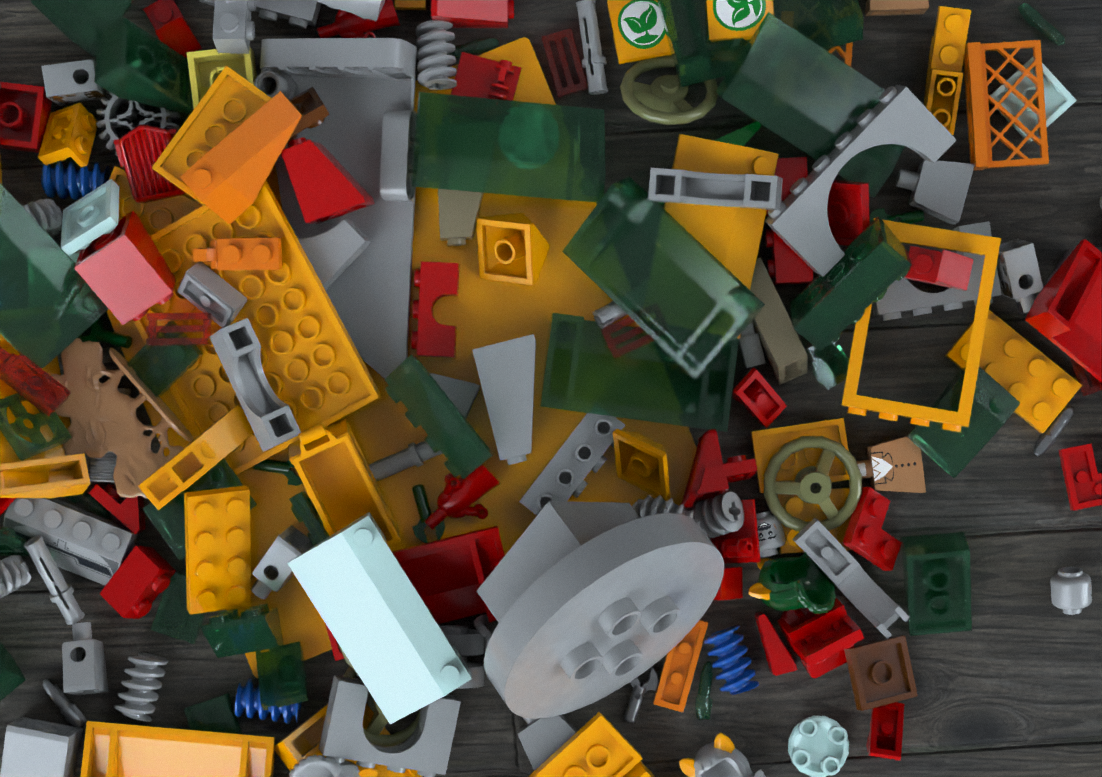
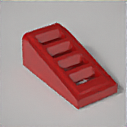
(777, 655)

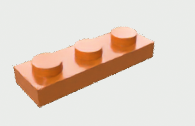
(680, 669)

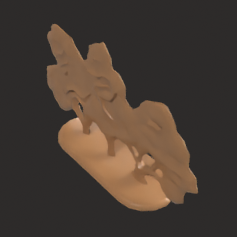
(107, 419)

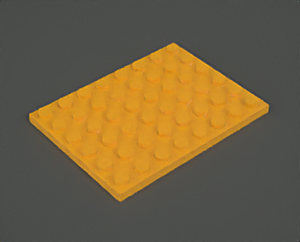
(299, 330)

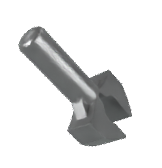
(638, 694)

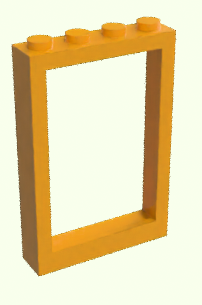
(922, 415)

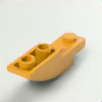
(946, 64)
(197, 458)

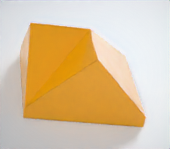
(510, 249)
(641, 462)

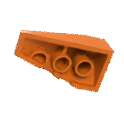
(237, 167)

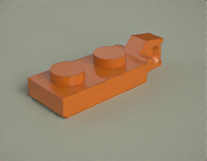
(242, 253)

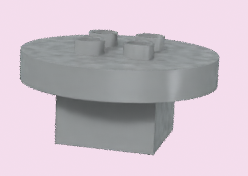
(593, 602)

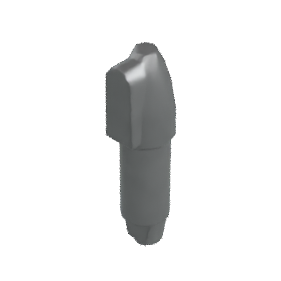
(1049, 437)
(69, 710)

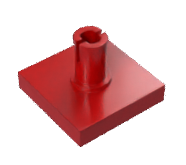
(848, 210)

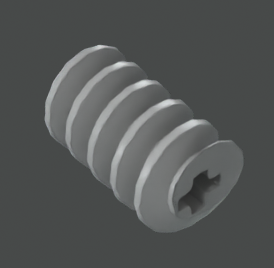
(433, 55)
(719, 514)
(141, 686)

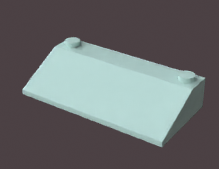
(379, 619)

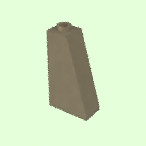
(458, 215)
(776, 330)

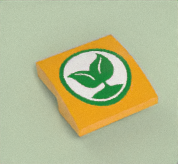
(736, 18)
(637, 30)

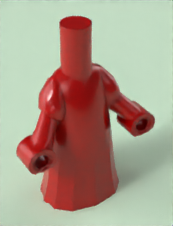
(352, 26)
(460, 494)

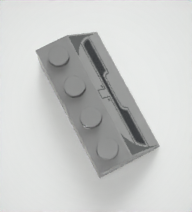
(73, 536)

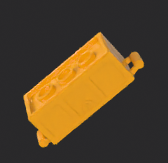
(340, 479)

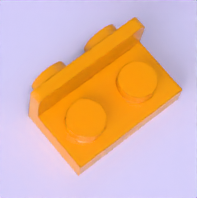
(69, 134)

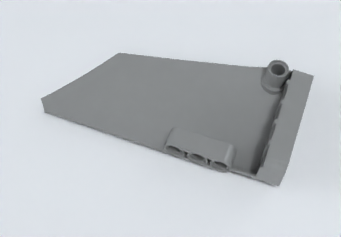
(372, 135)

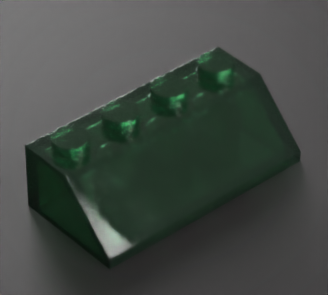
(850, 286)
(438, 417)

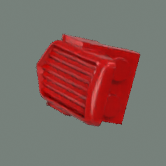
(137, 155)
(710, 475)
(820, 637)

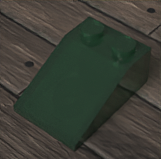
(142, 68)
(989, 412)
(937, 583)

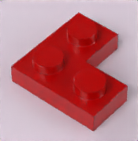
(1081, 476)
(865, 531)

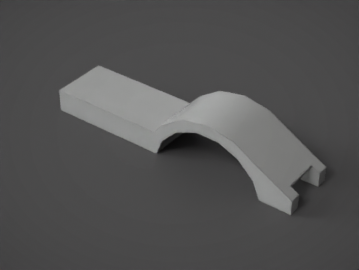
(849, 576)

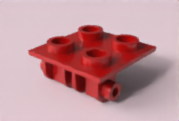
(486, 78)
(743, 544)

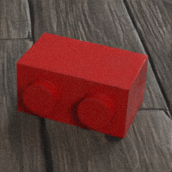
(138, 582)

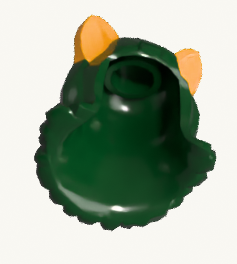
(793, 585)

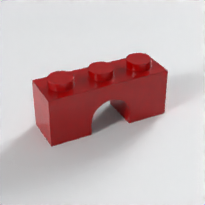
(435, 282)

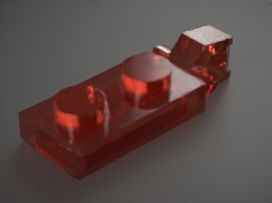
(32, 382)

